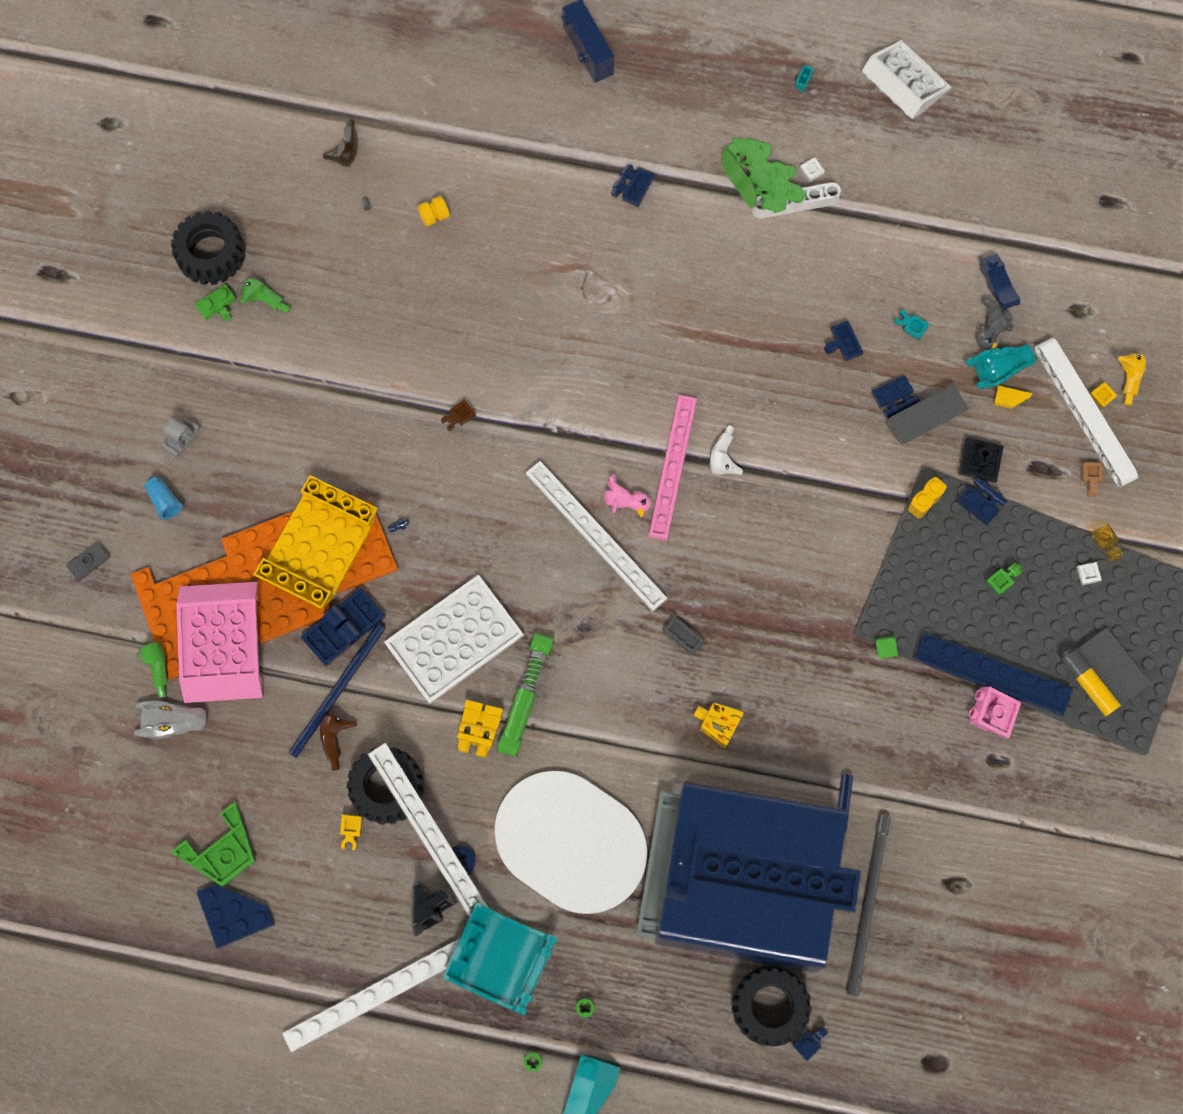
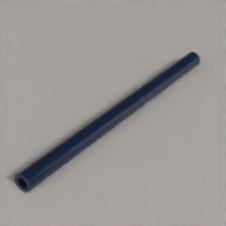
(336, 691)

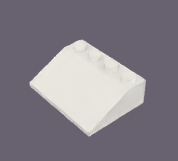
(905, 78)

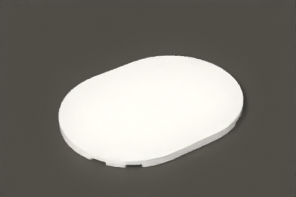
(570, 842)

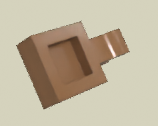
(1092, 474)

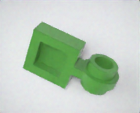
(1001, 580)

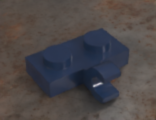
(845, 341)

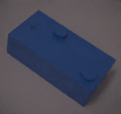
(588, 41)

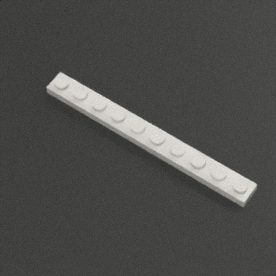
(596, 536)
(426, 828)
(369, 998)

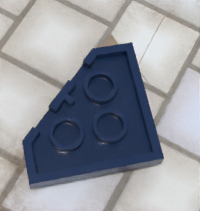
(232, 915)

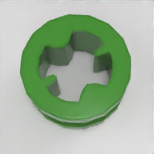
(585, 1014)
(528, 1067)

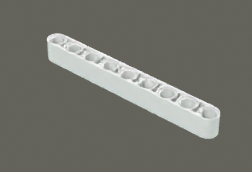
(1086, 412)

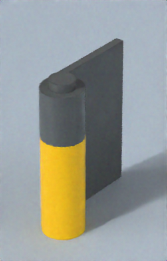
(1105, 671)

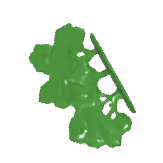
(768, 176)

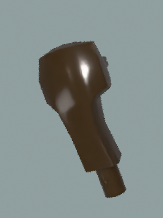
(345, 152)

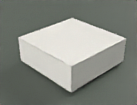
(811, 169)
(1088, 573)

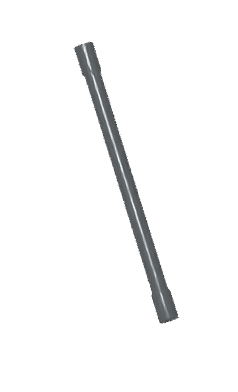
(855, 977)

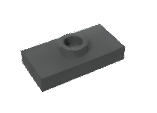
(87, 561)
(683, 636)

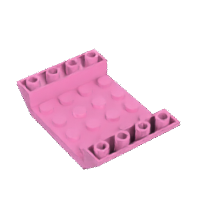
(218, 642)

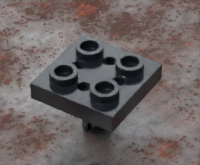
(982, 454)

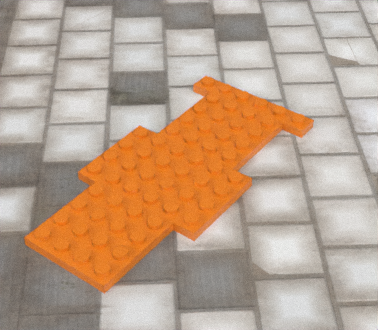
(276, 610)

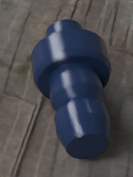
(401, 524)

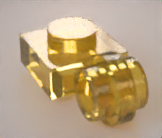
(1106, 538)

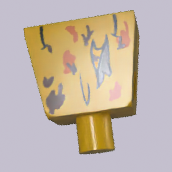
(719, 722)

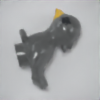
(997, 323)

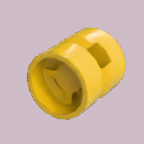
(432, 211)

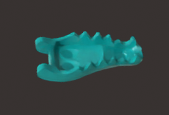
(999, 365)

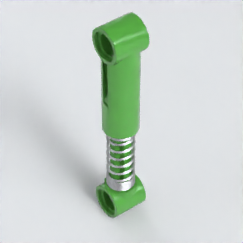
(525, 696)

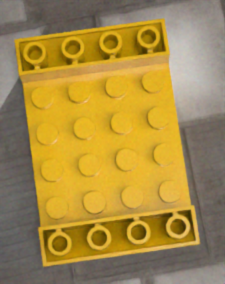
(318, 543)

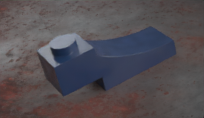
(998, 281)

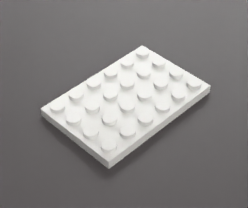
(454, 639)

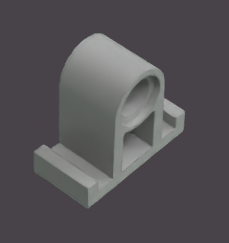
(179, 435)

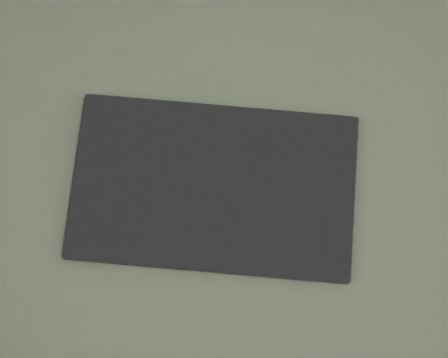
(939, 587)

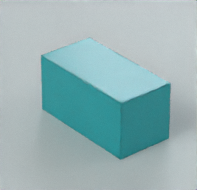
(804, 78)

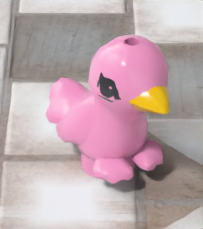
(621, 498)

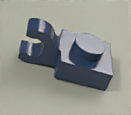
(808, 1044)

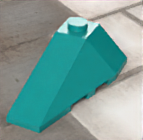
(591, 1086)

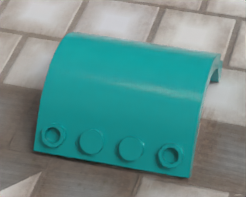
(499, 959)

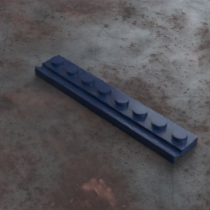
(994, 674)

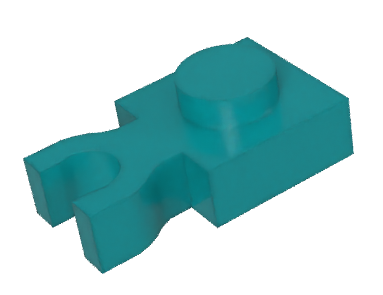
(913, 326)

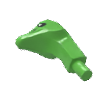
(255, 290)
(154, 656)

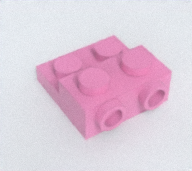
(994, 712)

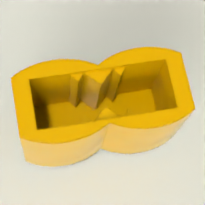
(925, 499)

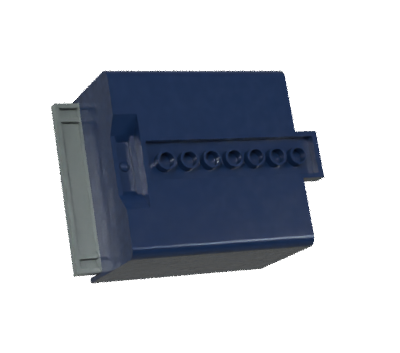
(746, 877)

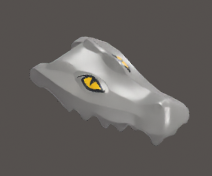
(166, 719)

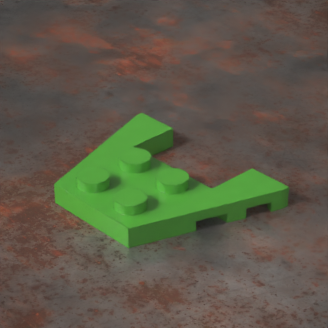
(227, 856)

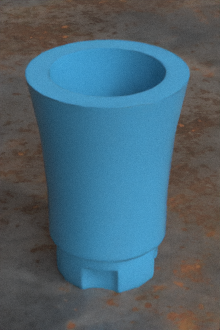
(162, 498)

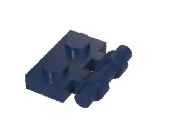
(637, 188)
(892, 392)
(980, 506)

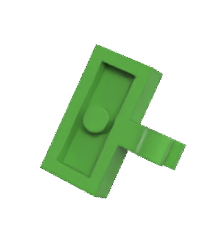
(216, 303)

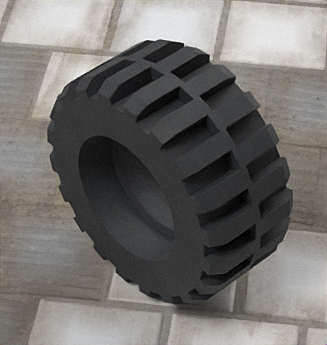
(201, 227)
(359, 793)
(799, 1006)

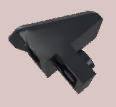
(426, 909)

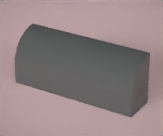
(927, 414)

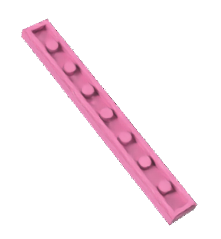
(672, 468)

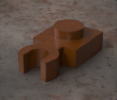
(459, 414)

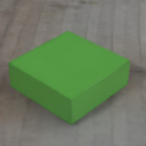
(887, 647)

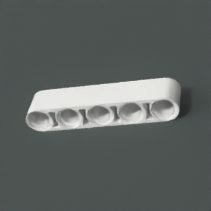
(820, 191)

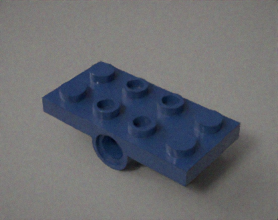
(342, 626)

